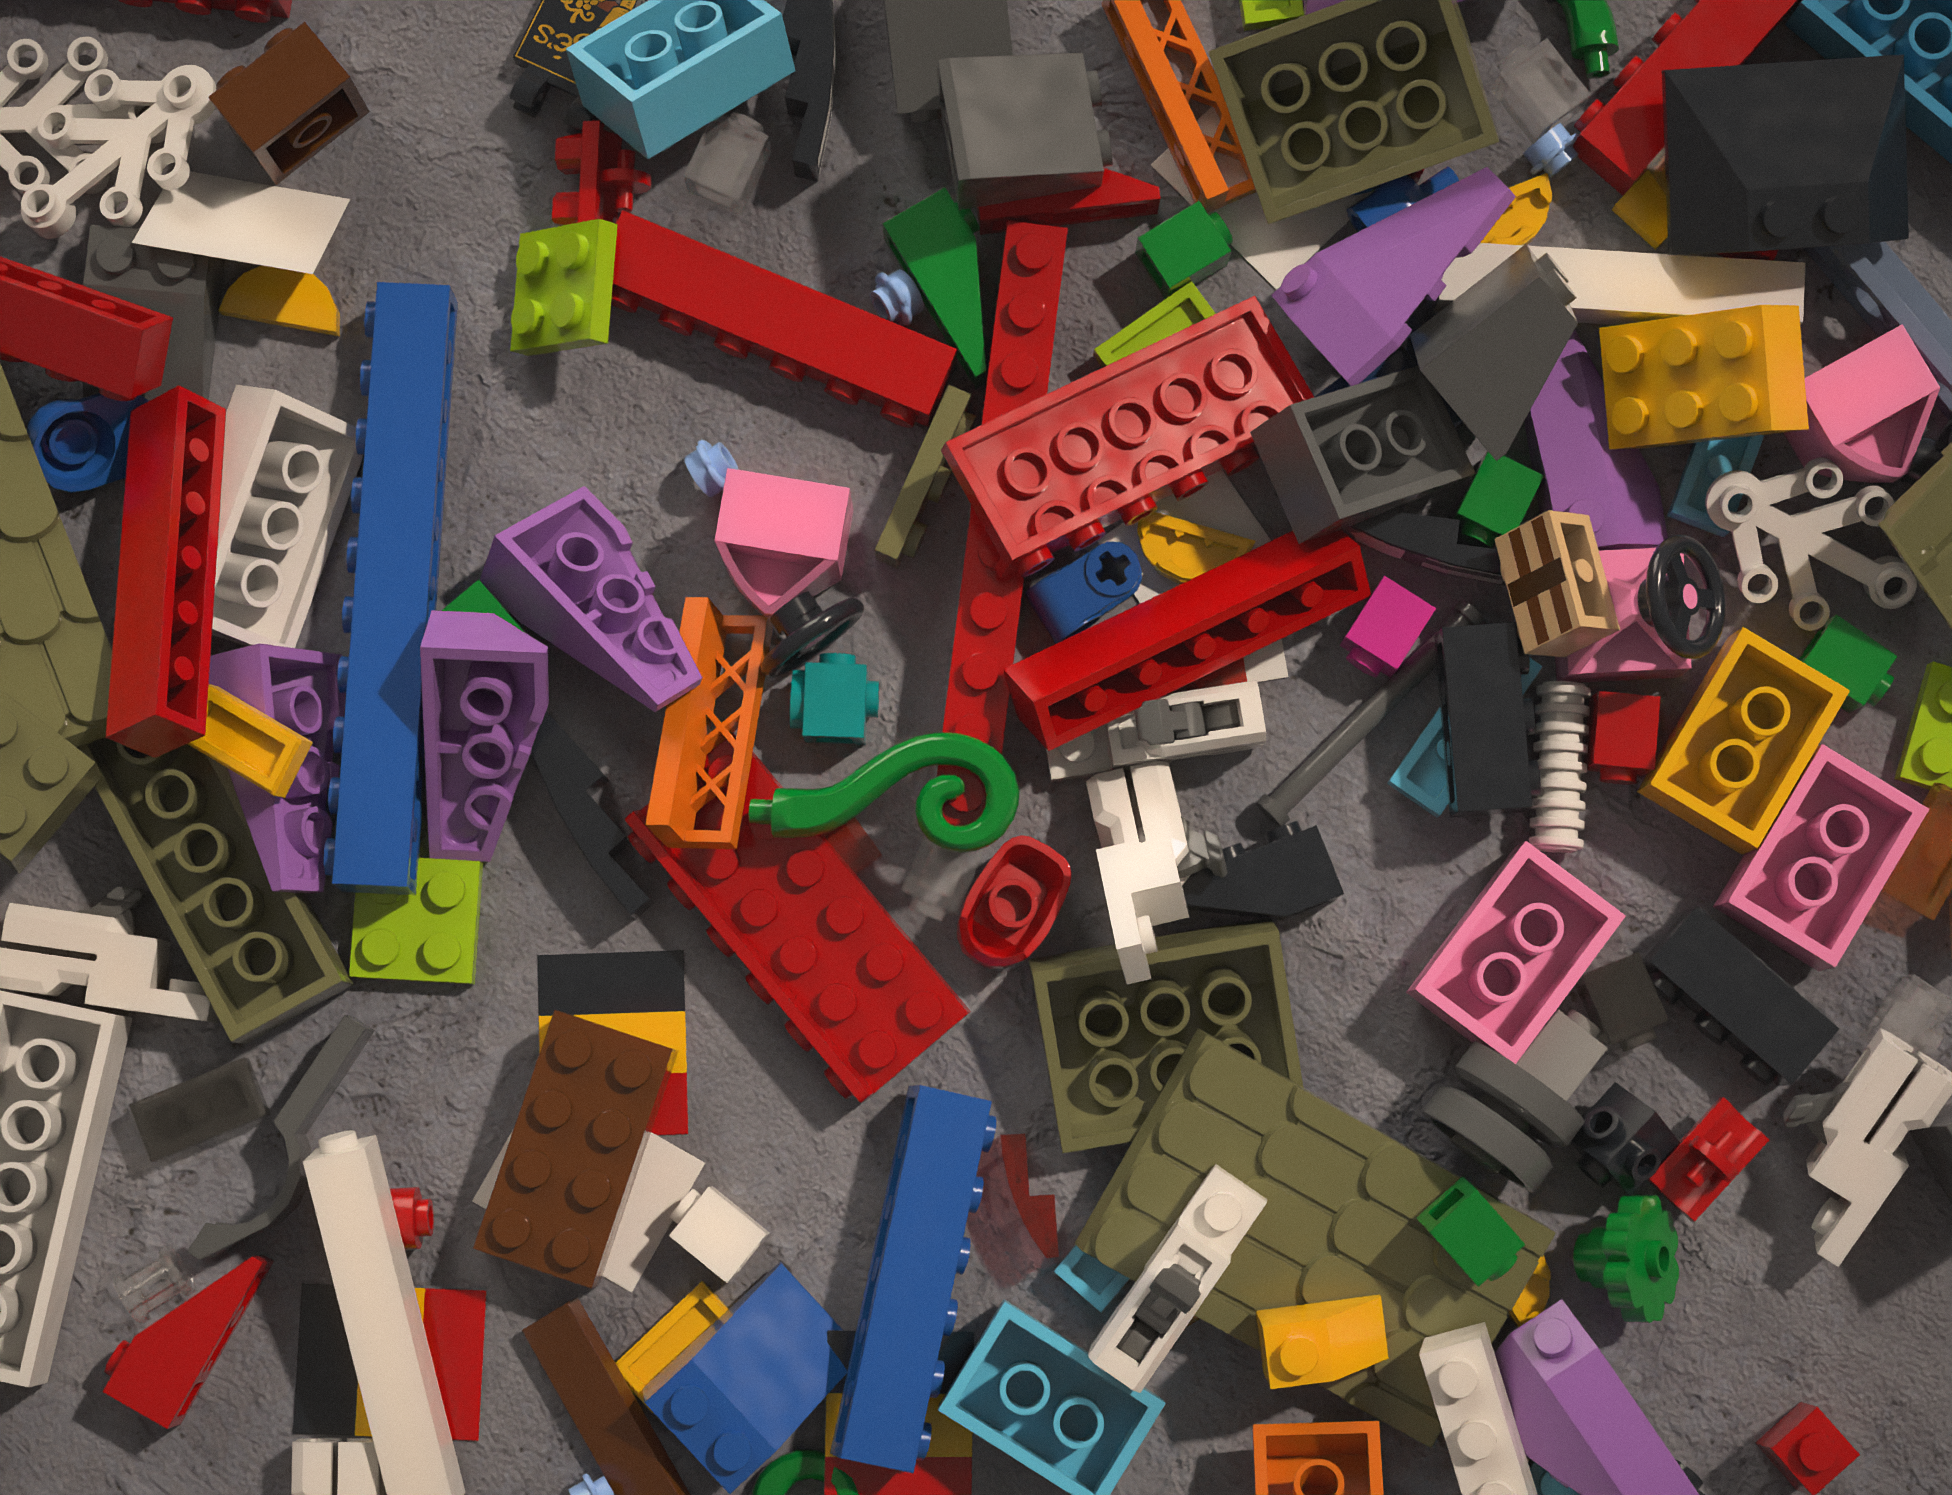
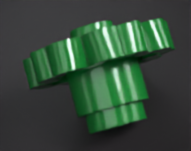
(1632, 1258)

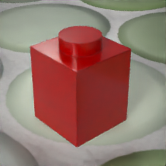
(1622, 736)
(1807, 1448)

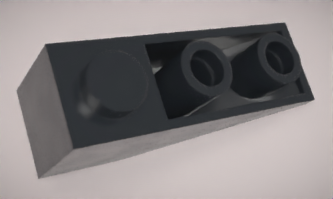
(1270, 881)

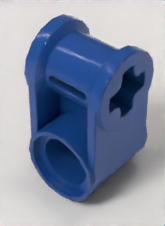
(1075, 598)

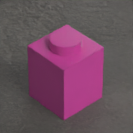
(1386, 629)

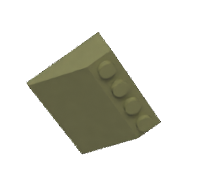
(1352, 99)
(1119, 1042)

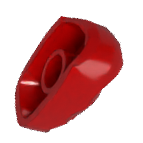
(1013, 903)

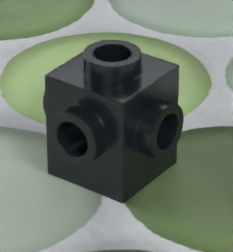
(1622, 1141)

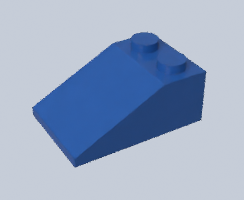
(749, 1378)

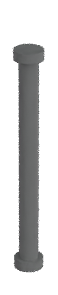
(1360, 723)

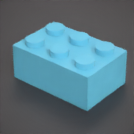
(678, 66)
(1049, 1404)

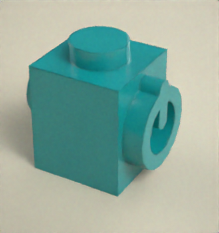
(833, 700)

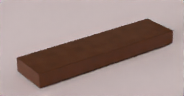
(602, 1403)

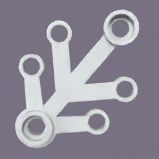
(52, 95)
(124, 146)
(1804, 535)

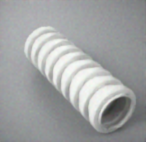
(1560, 766)

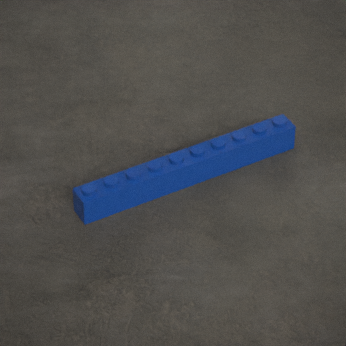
(394, 588)

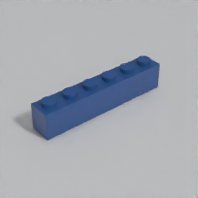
(912, 1279)

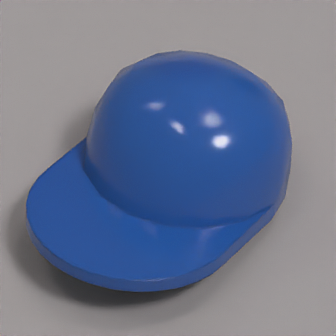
(82, 440)

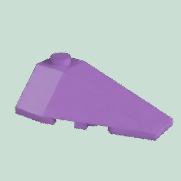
(1368, 285)
(1579, 470)
(581, 590)
(303, 695)
(480, 719)
(1579, 1414)

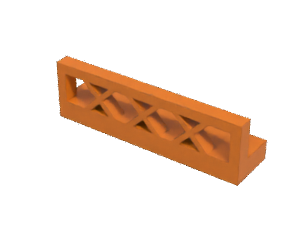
(1170, 99)
(687, 728)

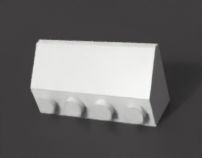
(279, 513)

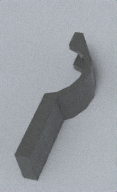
(293, 1123)

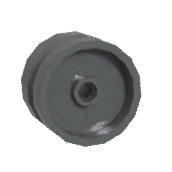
(1498, 1123)

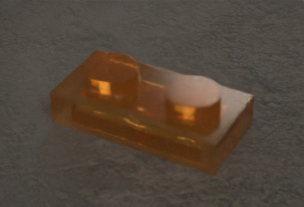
(1925, 869)

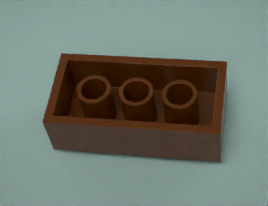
(575, 1149)

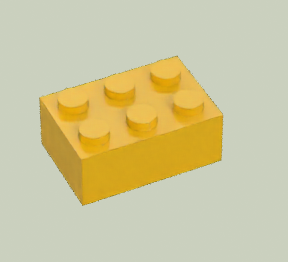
(1704, 377)
(1743, 741)

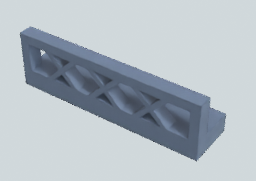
(1891, 296)

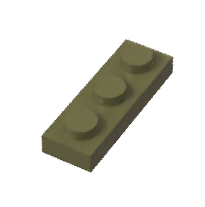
(925, 481)

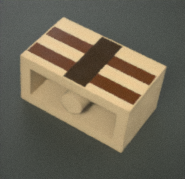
(1556, 584)

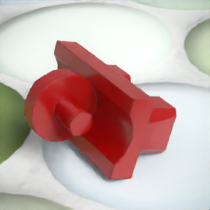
(605, 173)
(1707, 1159)

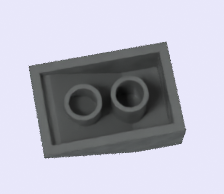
(169, 283)
(1360, 452)

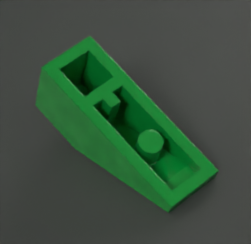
(940, 255)

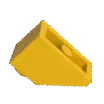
(1321, 1340)

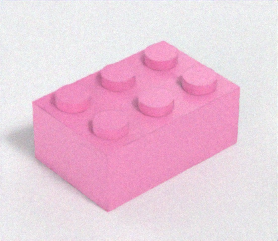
(1822, 860)
(1516, 953)

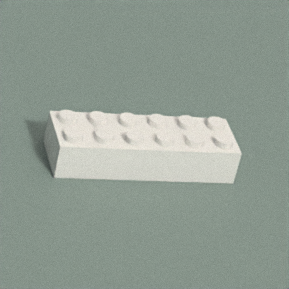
(54, 1115)

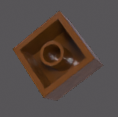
(288, 101)

